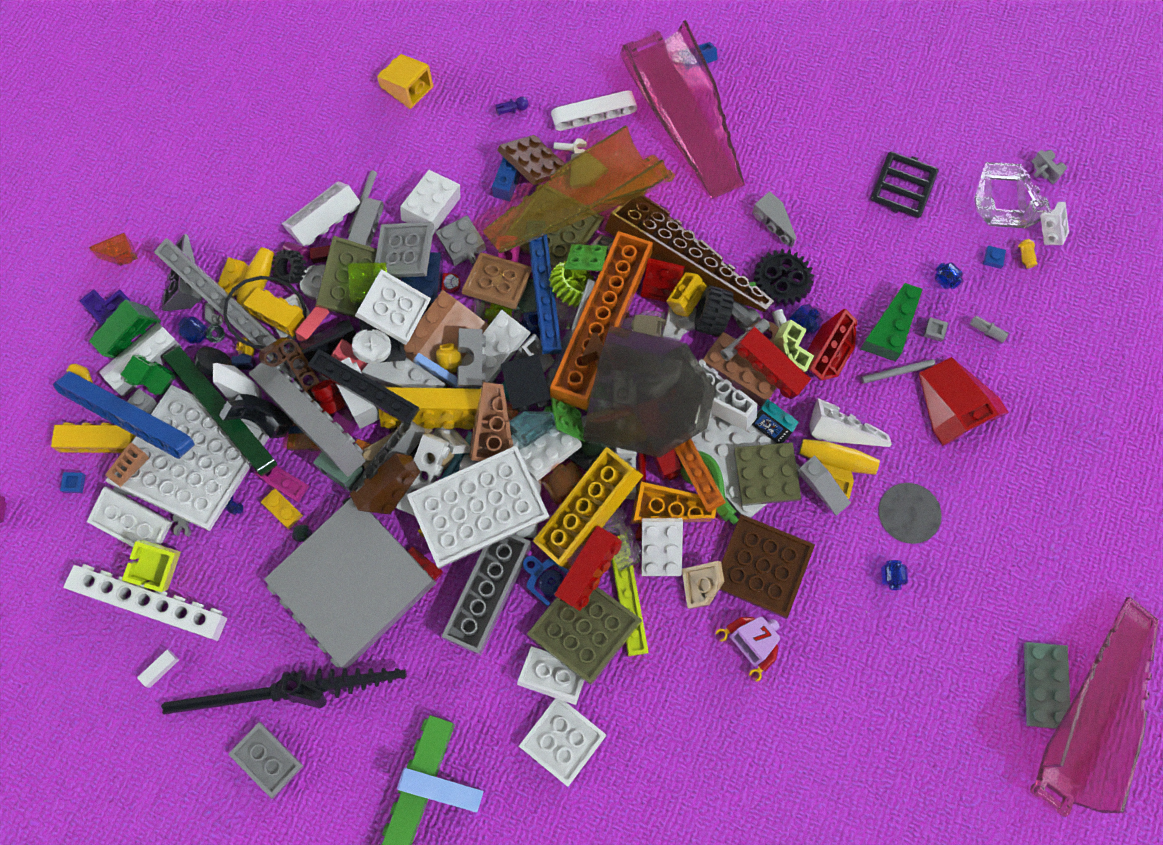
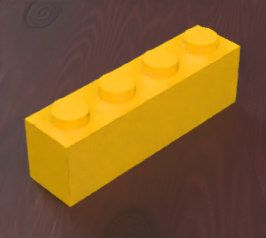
(90, 438)

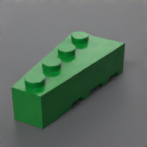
(892, 329)

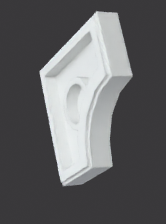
(678, 325)

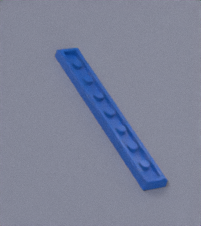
(544, 296)

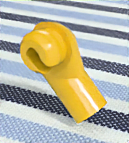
(80, 371)

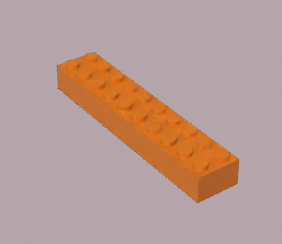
(604, 308)

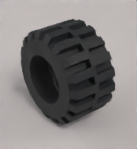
(714, 311)

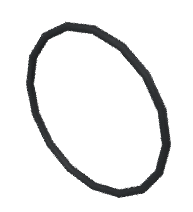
(250, 280)

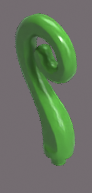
(725, 511)

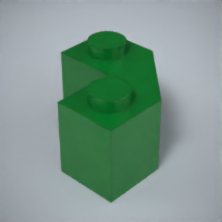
(152, 375)

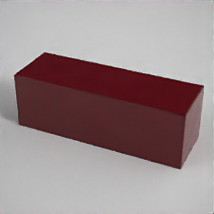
(319, 254)

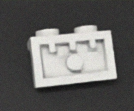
(1055, 225)

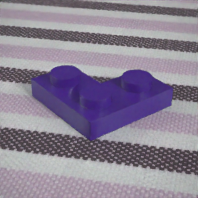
(99, 307)

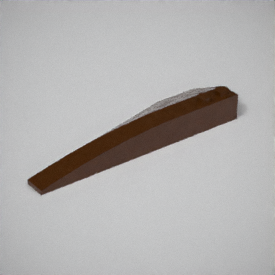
(679, 246)

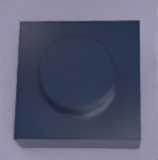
(243, 362)

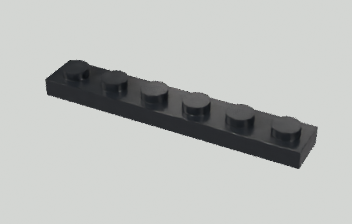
(363, 387)

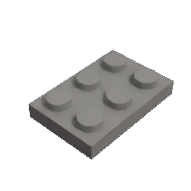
(266, 760)

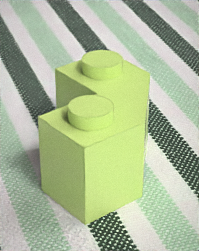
(788, 342)

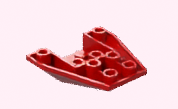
(957, 400)

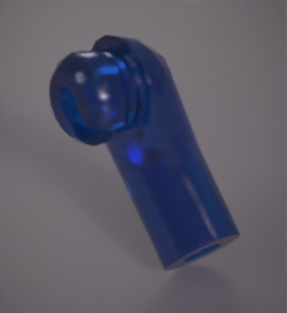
(234, 508)

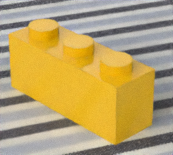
(274, 311)

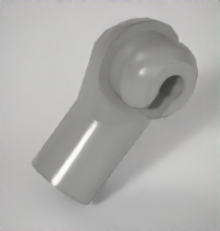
(210, 316)

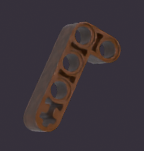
(288, 358)

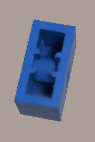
(505, 181)

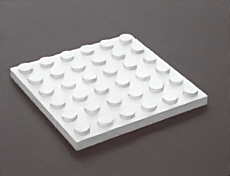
(202, 479)

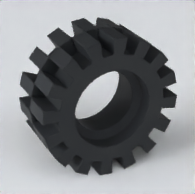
(297, 266)

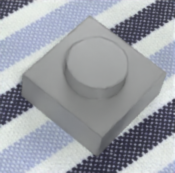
(935, 329)

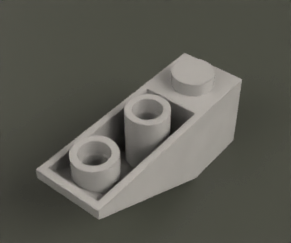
(774, 216)

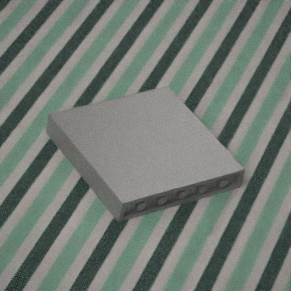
(349, 583)

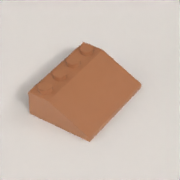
(440, 327)

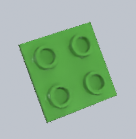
(586, 257)
(566, 419)

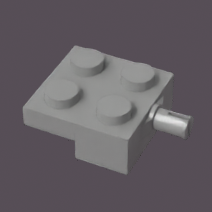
(461, 241)

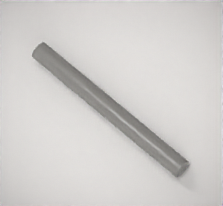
(367, 189)
(587, 291)
(897, 371)

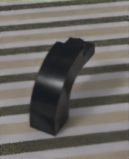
(260, 411)

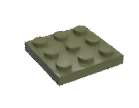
(767, 474)

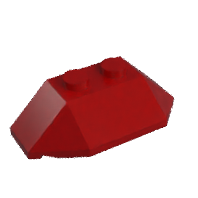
(833, 345)

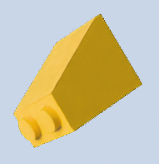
(406, 80)

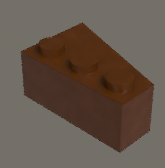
(388, 486)

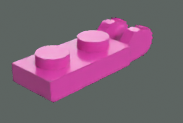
(285, 483)

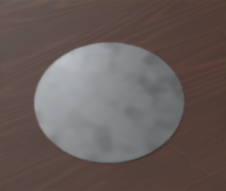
(910, 513)

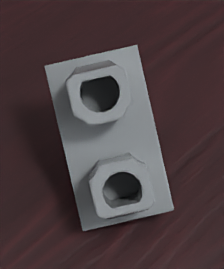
(1046, 167)

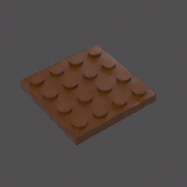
(764, 565)

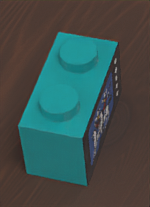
(774, 422)

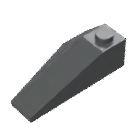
(180, 293)

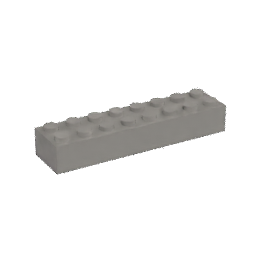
(309, 418)

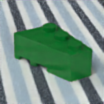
(122, 327)

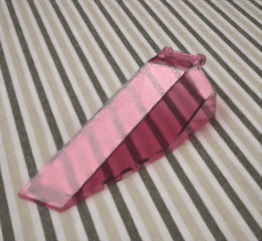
(686, 104)
(1104, 728)

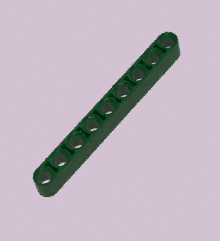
(213, 404)

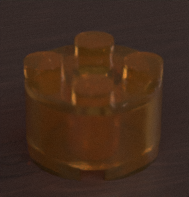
(562, 481)

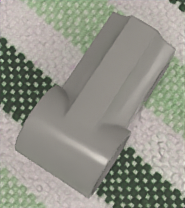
(744, 316)

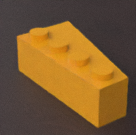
(665, 502)

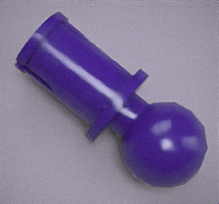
(521, 104)

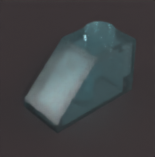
(531, 425)

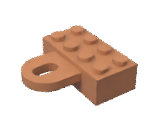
(739, 369)

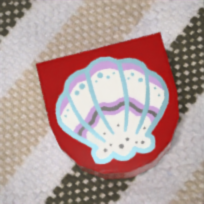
(450, 282)

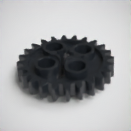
(774, 265)

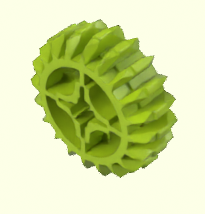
(569, 283)

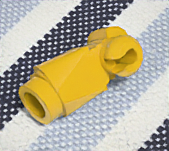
(1028, 253)

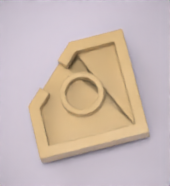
(702, 583)

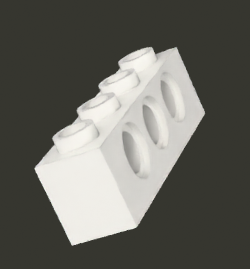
(428, 444)

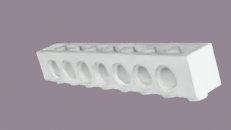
(79, 581)

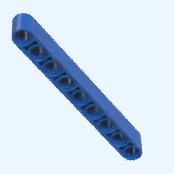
(124, 415)

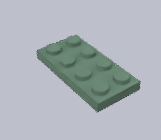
(1046, 684)

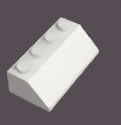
(321, 213)
(150, 345)

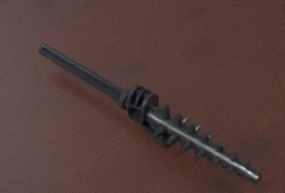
(306, 692)

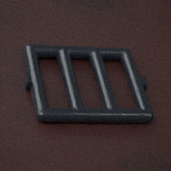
(881, 184)

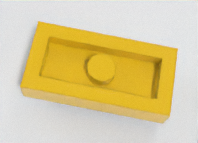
(281, 508)

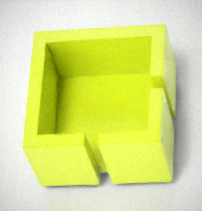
(154, 564)

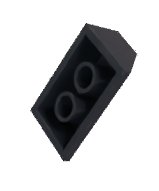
(327, 339)

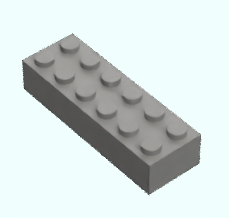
(486, 593)

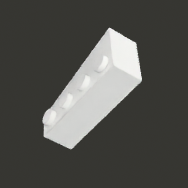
(402, 375)
(729, 402)

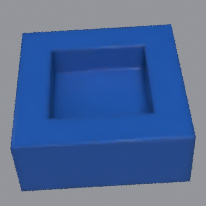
(994, 257)
(72, 482)

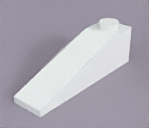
(233, 382)
(835, 426)

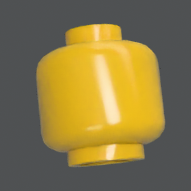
(448, 357)

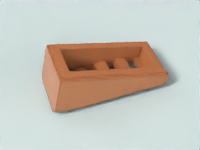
(122, 460)

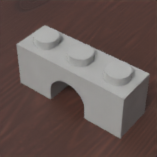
(471, 342)

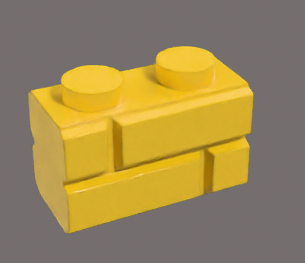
(686, 294)

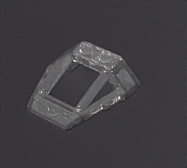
(1019, 218)

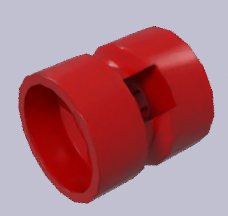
(327, 395)

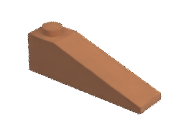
(491, 426)

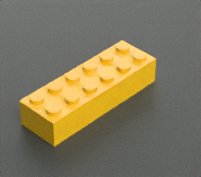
(438, 407)
(587, 506)

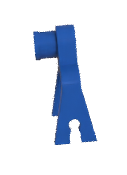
(536, 571)

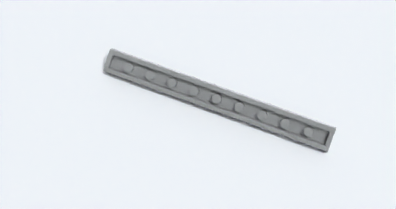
(216, 297)

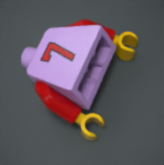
(756, 640)

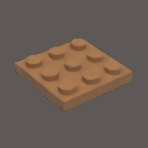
(497, 280)

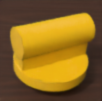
(245, 349)

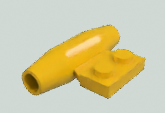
(237, 271)
(840, 461)

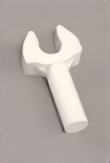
(571, 147)

